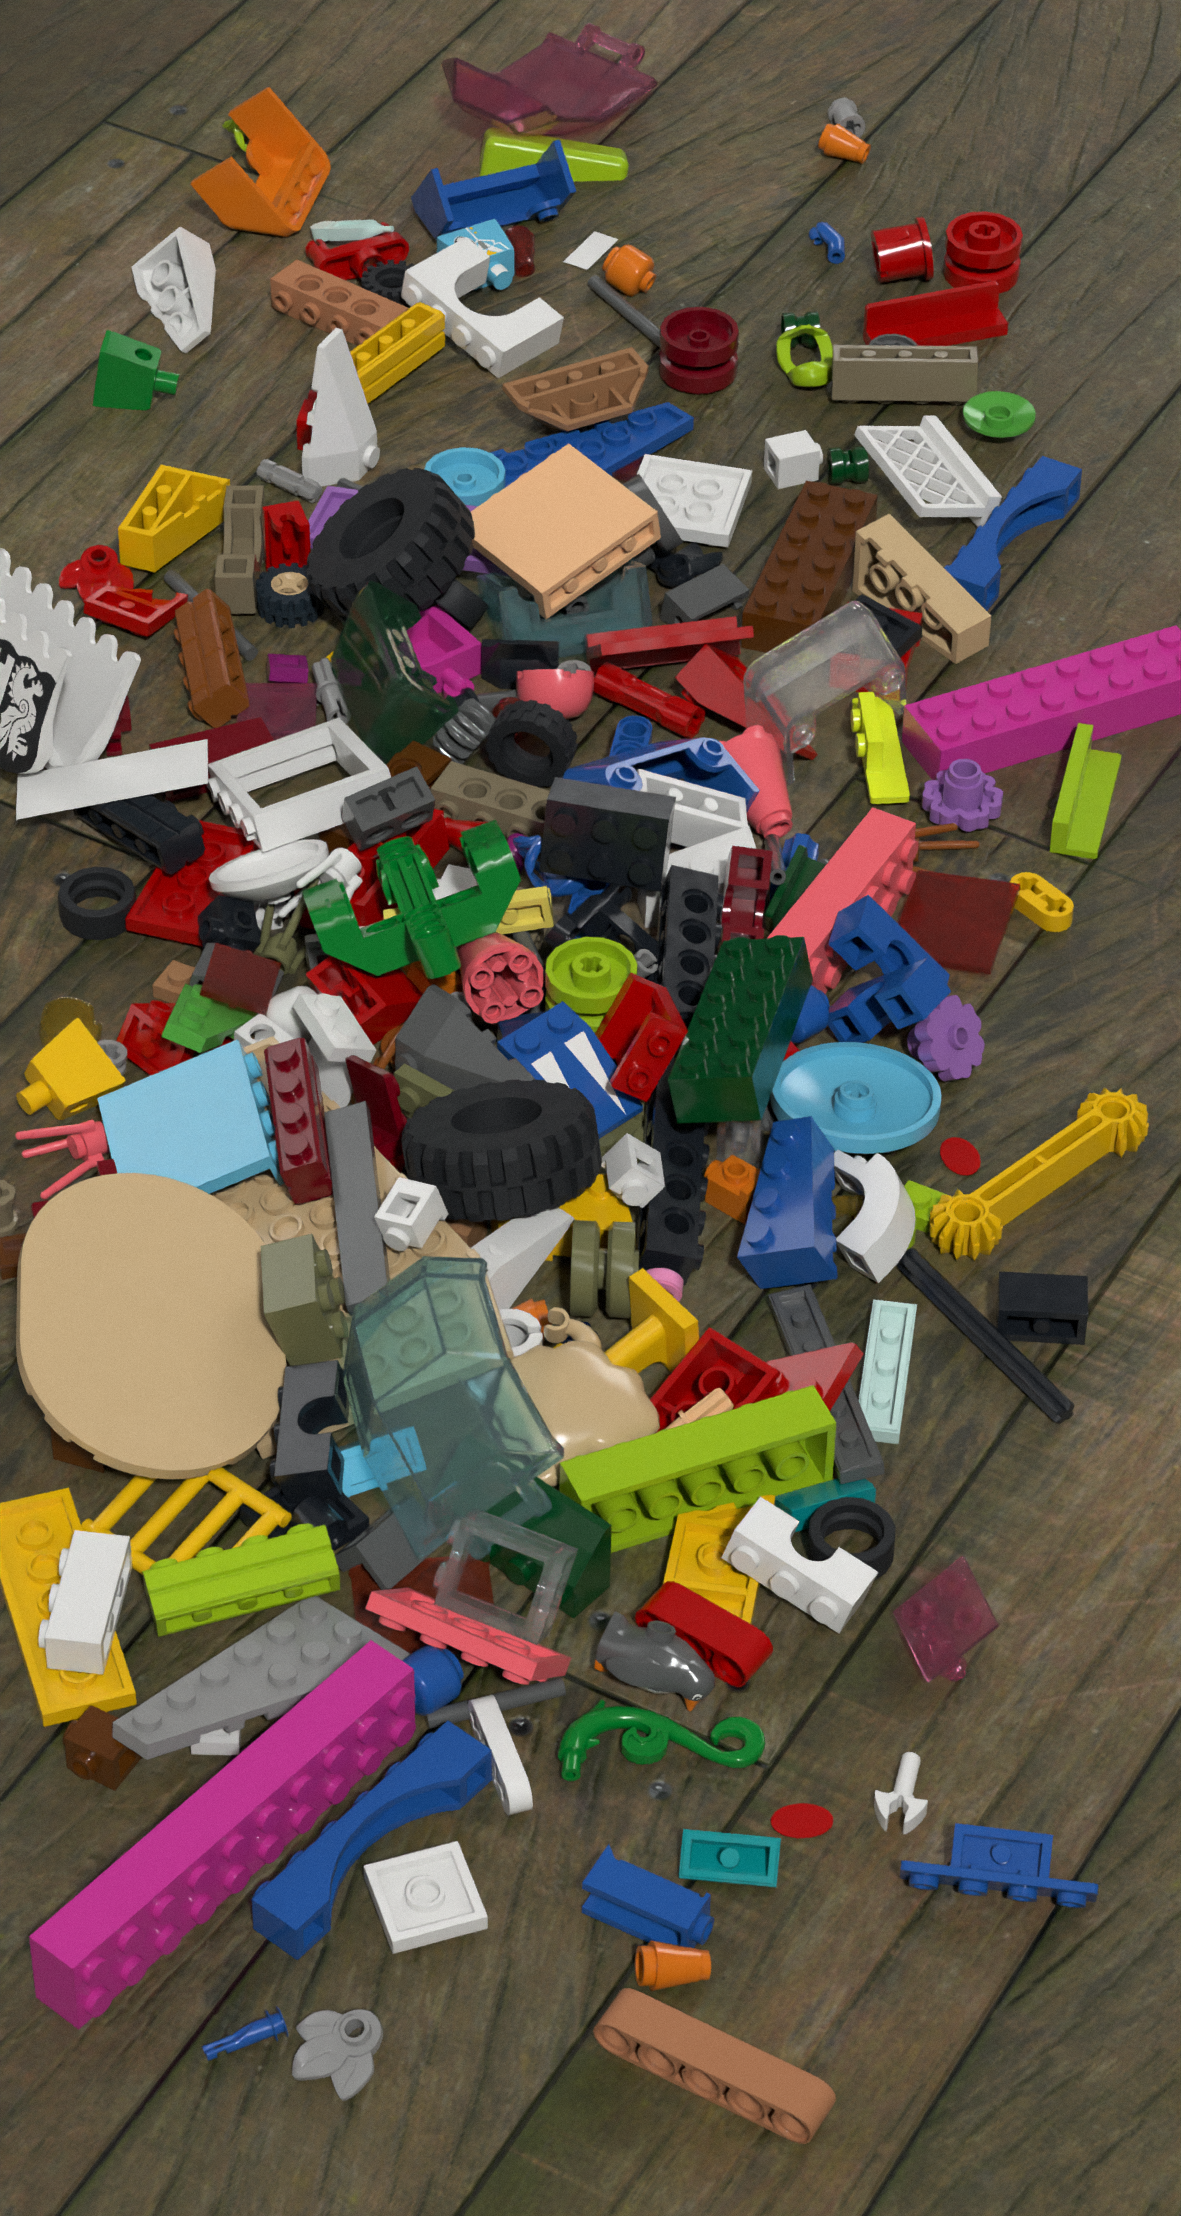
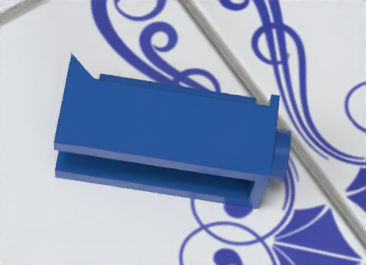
(645, 1903)

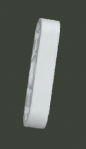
(507, 1769)

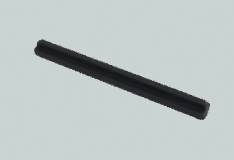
(986, 1336)

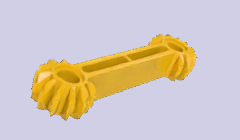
(976, 1220)

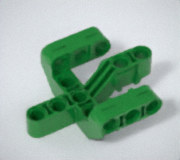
(426, 927)

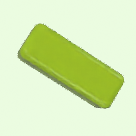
(585, 161)

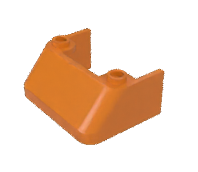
(289, 169)

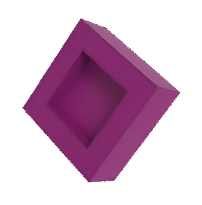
(287, 668)

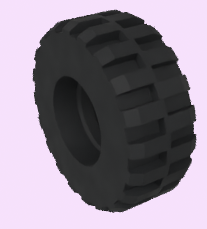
(396, 532)
(504, 1148)

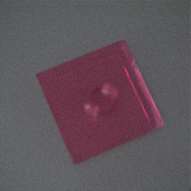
(282, 706)

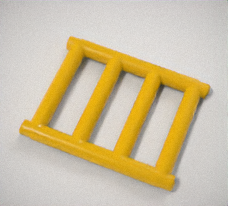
(237, 1494)

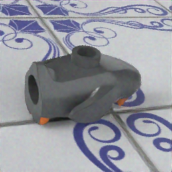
(654, 1660)

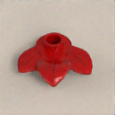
(90, 575)

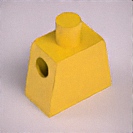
(69, 1074)

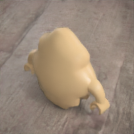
(582, 1393)

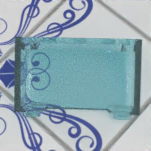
(615, 604)

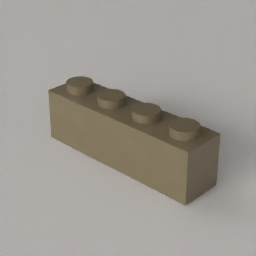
(904, 373)

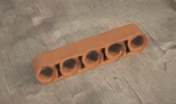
(715, 2065)

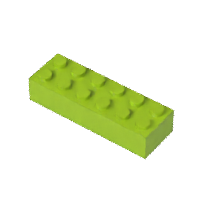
(705, 1464)

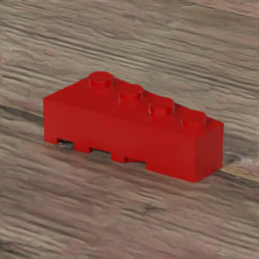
(369, 897)

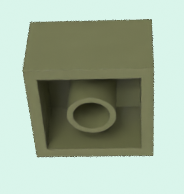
(303, 1300)

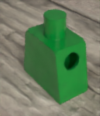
(130, 374)

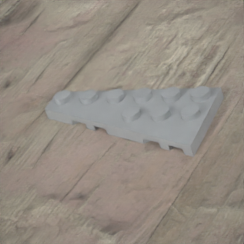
(251, 1678)

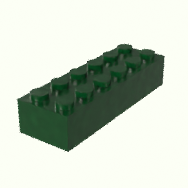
(741, 1030)

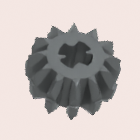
(464, 731)

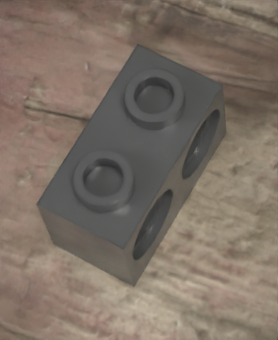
(388, 808)

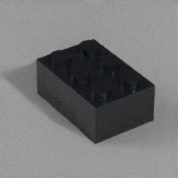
(607, 834)

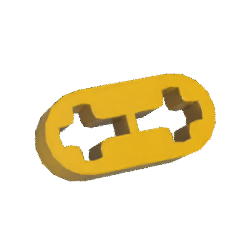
(1043, 902)

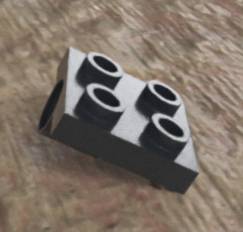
(339, 1514)

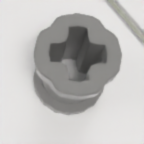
(845, 113)

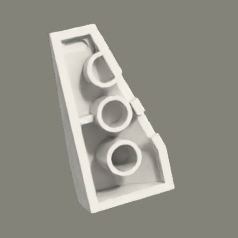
(179, 286)
(342, 423)

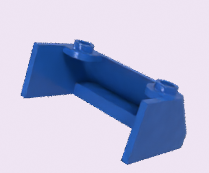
(506, 196)
(695, 760)

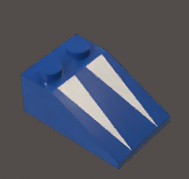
(567, 1051)

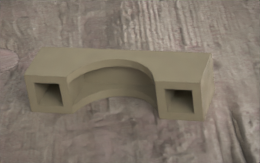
(243, 548)

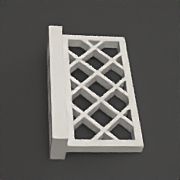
(940, 459)

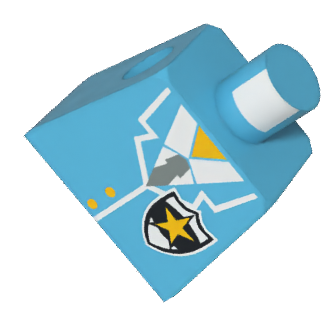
(492, 241)

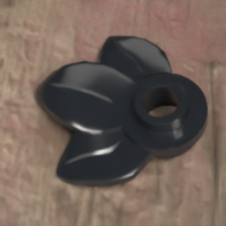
(683, 565)

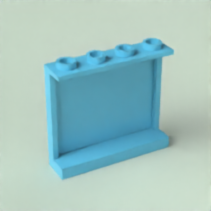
(195, 1122)

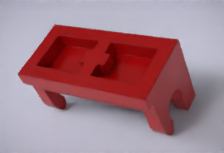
(285, 534)

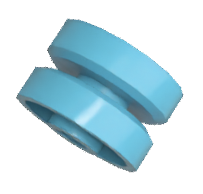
(469, 473)

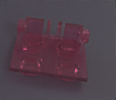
(946, 1621)

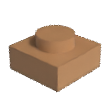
(171, 981)

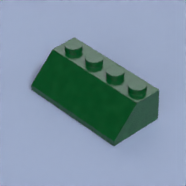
(570, 1525)

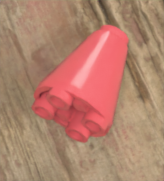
(762, 762)
(500, 977)

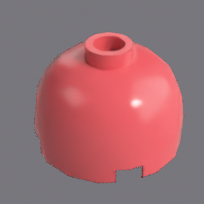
(558, 688)

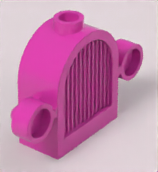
(446, 651)

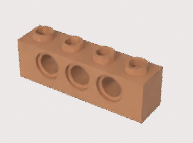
(331, 302)

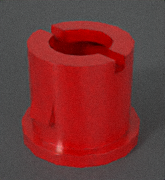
(903, 252)

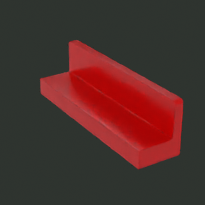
(939, 316)

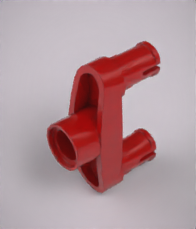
(348, 259)

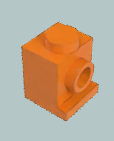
(731, 1186)

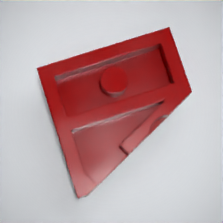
(132, 608)

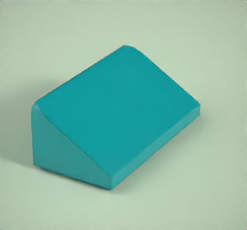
(804, 1502)
(729, 1858)

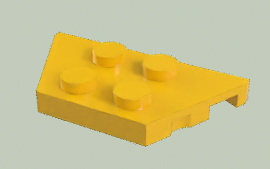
(697, 1560)

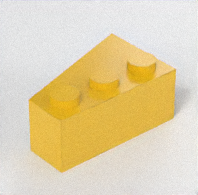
(170, 517)

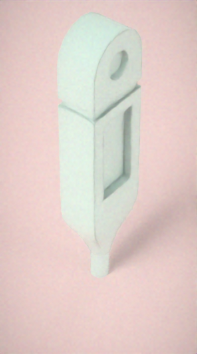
(348, 230)

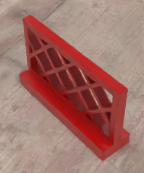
(663, 643)

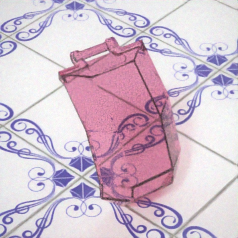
(553, 86)

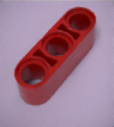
(720, 1638)

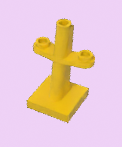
(660, 1328)

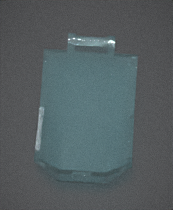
(443, 1403)

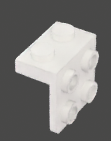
(334, 1038)

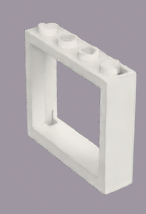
(284, 758)

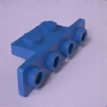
(1000, 1862)

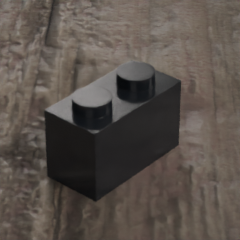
(1042, 1307)

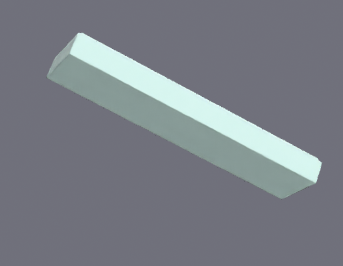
(887, 1368)

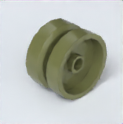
(602, 1268)

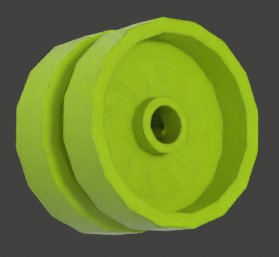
(587, 976)

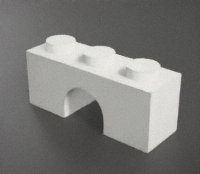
(822, 1589)

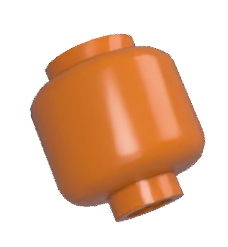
(629, 270)

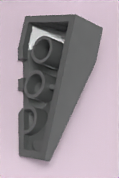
(449, 1047)

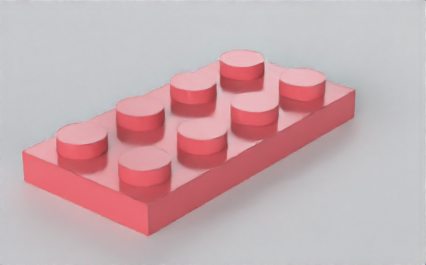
(477, 1641)

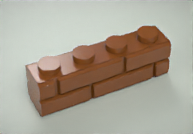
(211, 659)

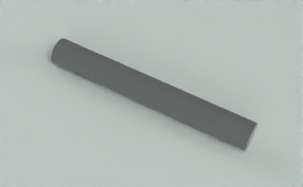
(506, 1700)

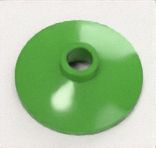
(999, 414)

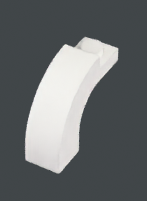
(887, 1218)

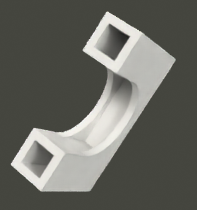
(494, 341)

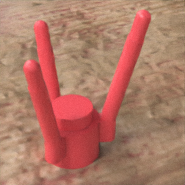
(85, 1142)

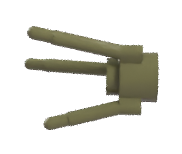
(282, 945)

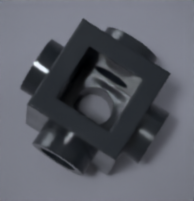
(230, 923)

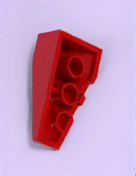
(717, 683)
(712, 1365)

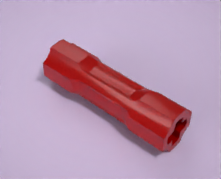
(648, 700)

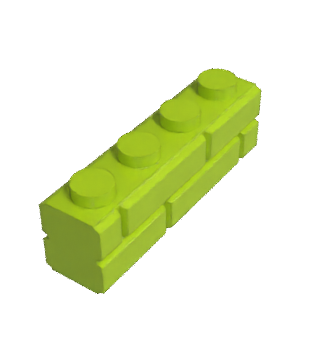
(241, 1579)

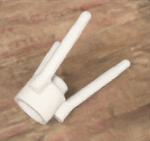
(340, 865)

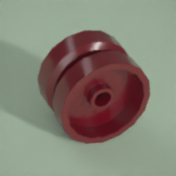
(698, 350)

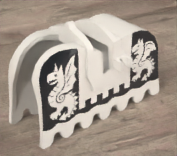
(55, 681)

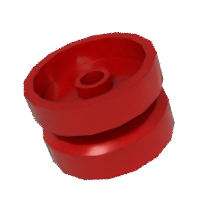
(982, 250)

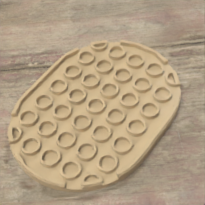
(147, 1326)

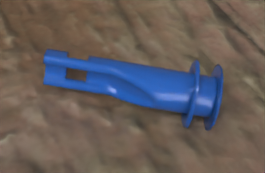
(248, 2035)

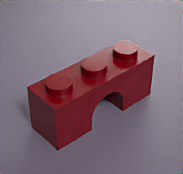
(745, 893)

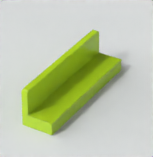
(1084, 797)

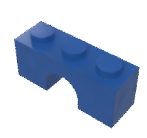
(870, 934)
(896, 997)

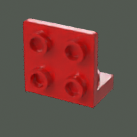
(143, 1039)

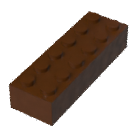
(808, 564)

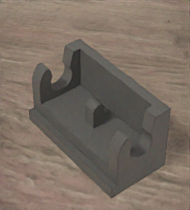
(703, 596)

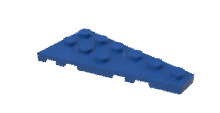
(608, 444)

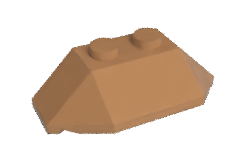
(581, 391)

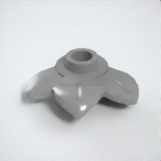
(334, 2053)

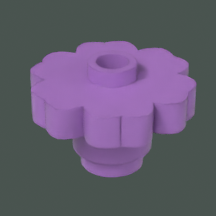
(962, 796)
(948, 1040)

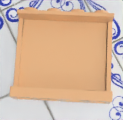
(563, 528)

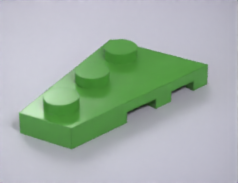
(202, 1021)

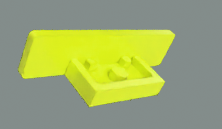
(880, 749)

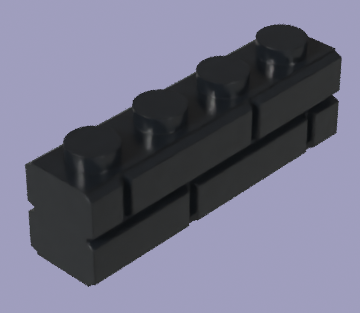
(149, 829)

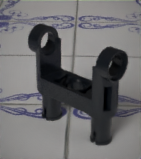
(603, 918)

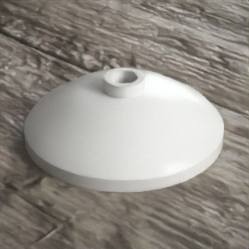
(269, 873)

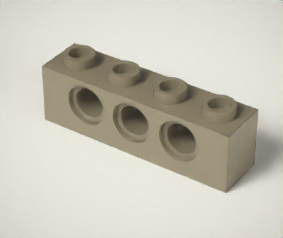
(484, 796)

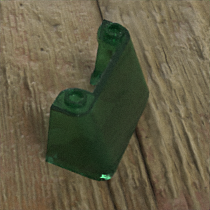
(382, 675)

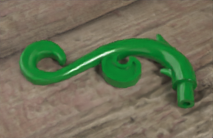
(651, 1749)

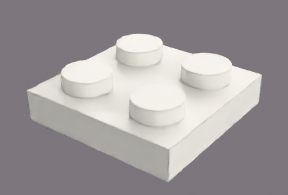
(425, 1897)

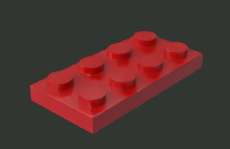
(172, 902)

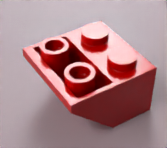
(375, 1001)

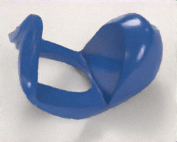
(558, 884)

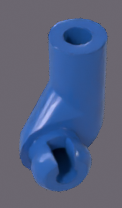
(836, 244)

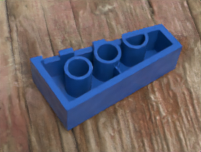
(792, 1209)

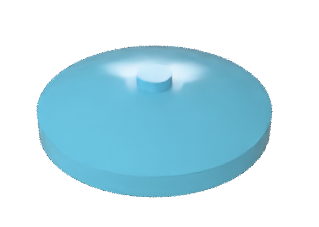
(859, 1096)

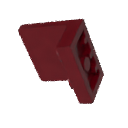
(380, 1092)

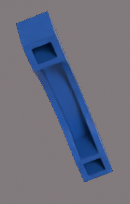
(1041, 496)
(433, 1779)

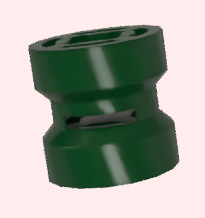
(791, 321)
(847, 465)

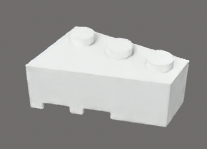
(704, 857)

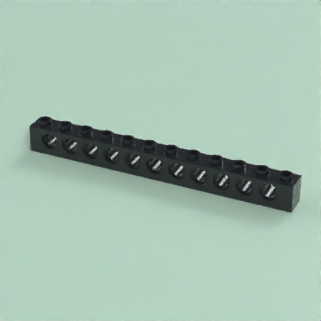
(685, 959)

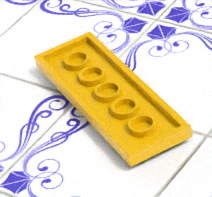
(30, 1551)

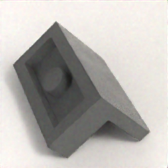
(382, 1551)

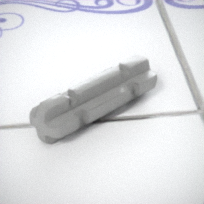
(289, 480)

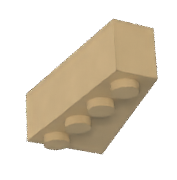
(906, 577)

